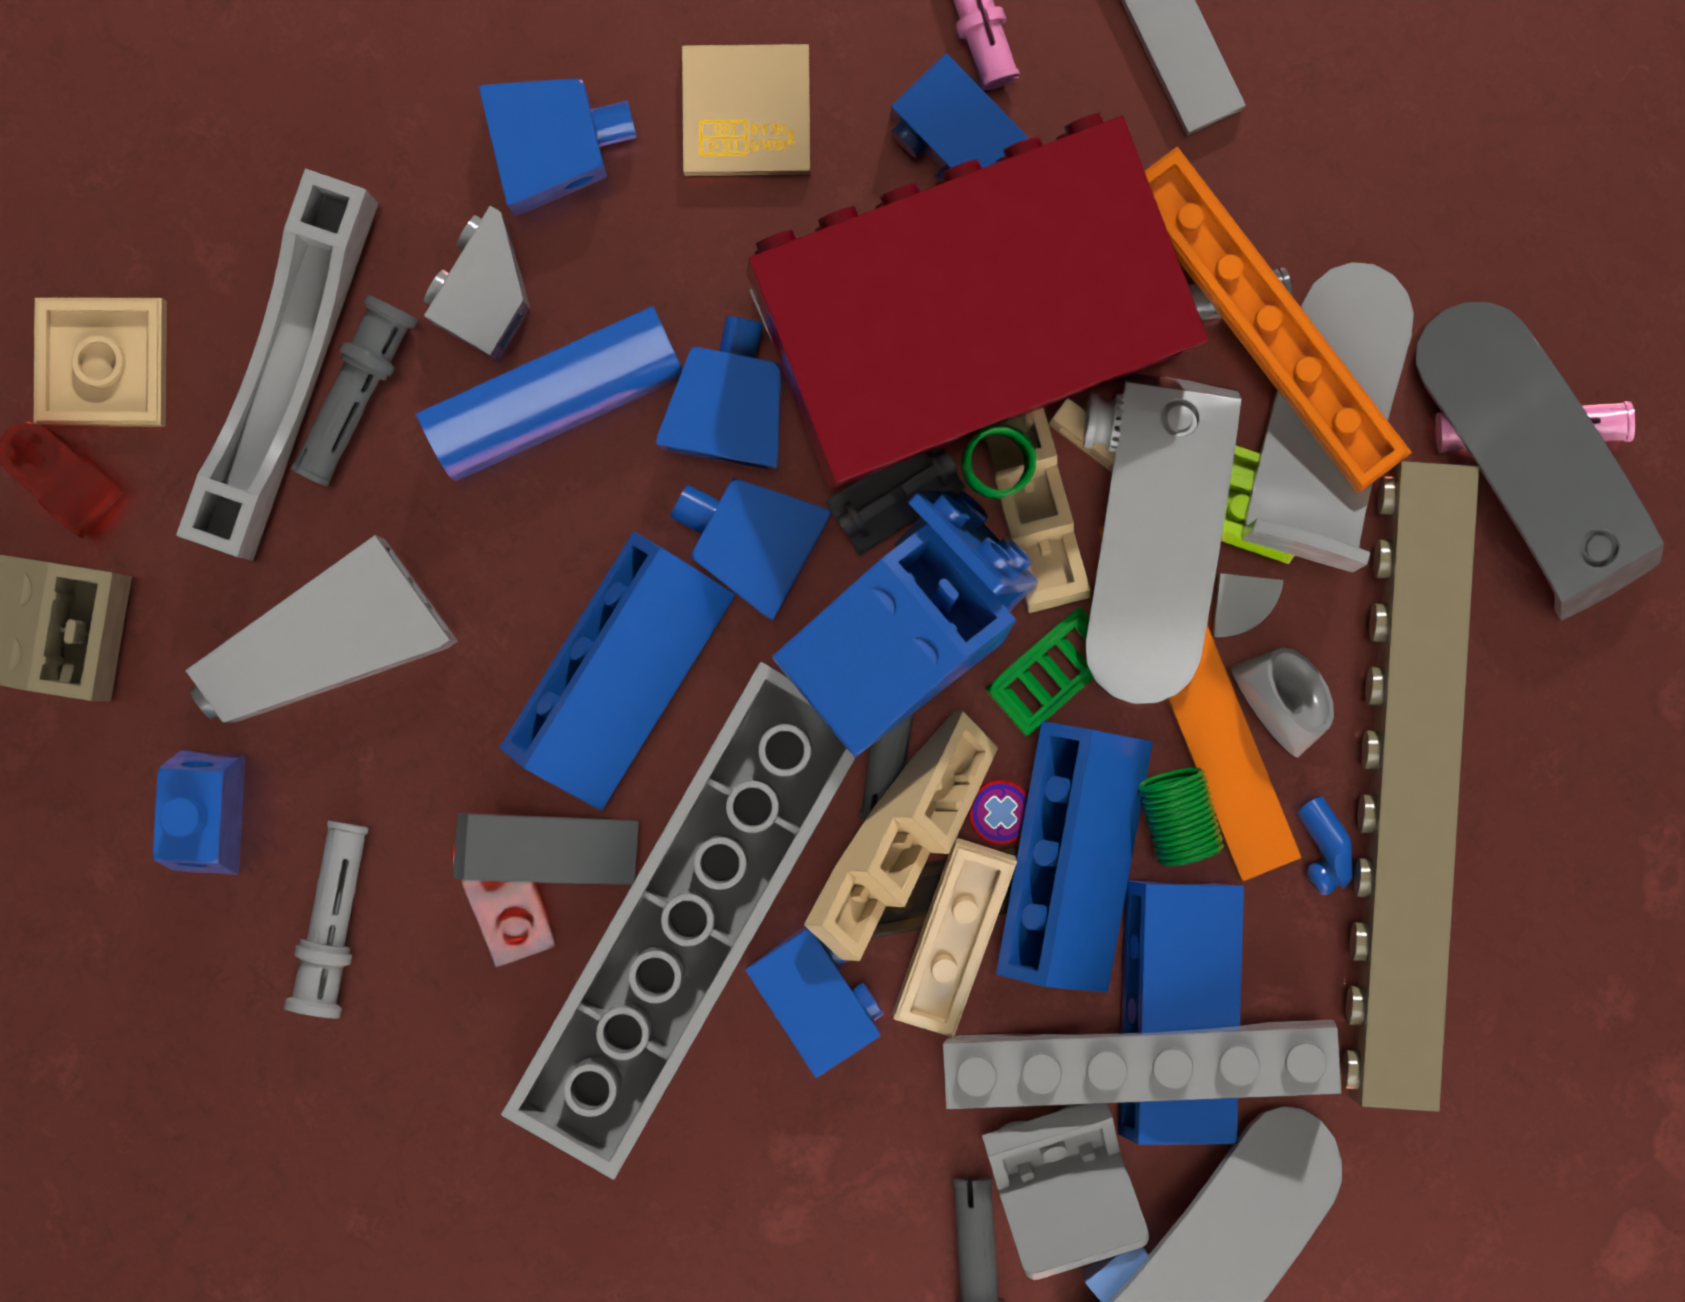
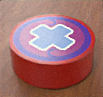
(998, 811)

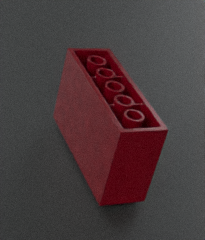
(974, 298)

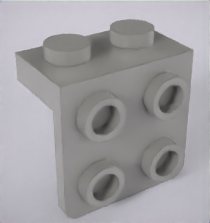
(1065, 1189)

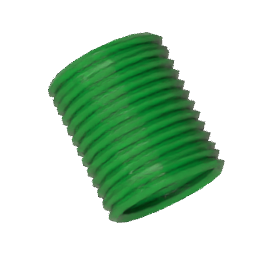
(1020, 440)
(1181, 817)

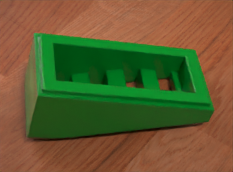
(1011, 704)

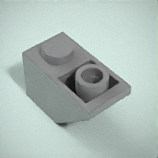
(484, 292)

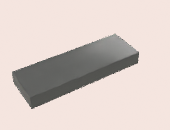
(545, 849)

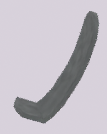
(1538, 453)

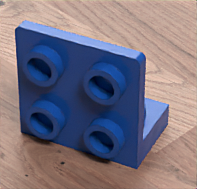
(961, 525)

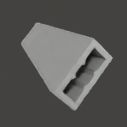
(329, 633)

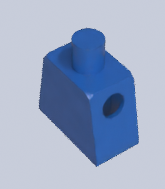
(550, 138)
(727, 402)
(752, 539)
(200, 812)

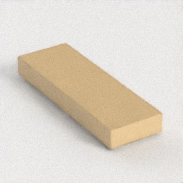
(954, 937)

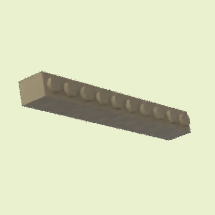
(1412, 786)

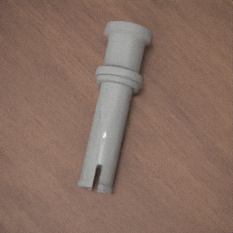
(324, 951)

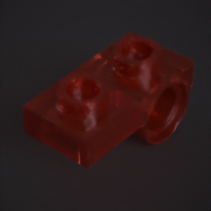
(510, 918)

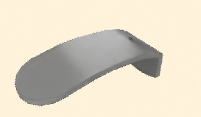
(1297, 492)
(1161, 536)
(1247, 1216)

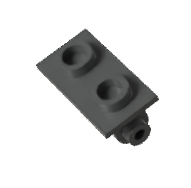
(879, 503)

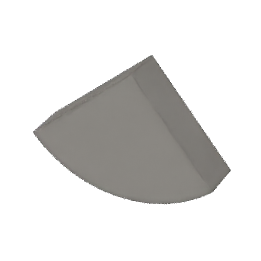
(1242, 603)

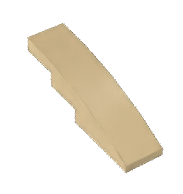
(1039, 514)
(909, 822)

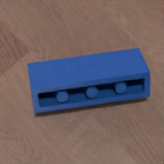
(551, 394)
(616, 671)
(1074, 858)
(1179, 977)

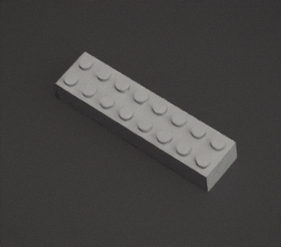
(682, 926)

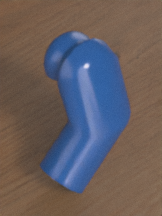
(1334, 845)

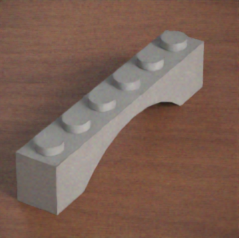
(306, 298)
(1142, 1067)

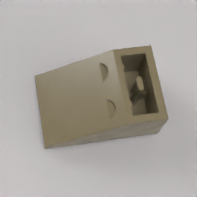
(60, 628)

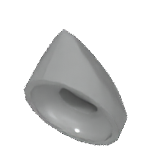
(1287, 697)

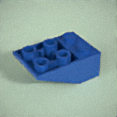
(894, 640)

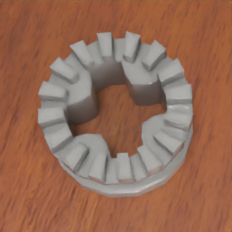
(1101, 421)

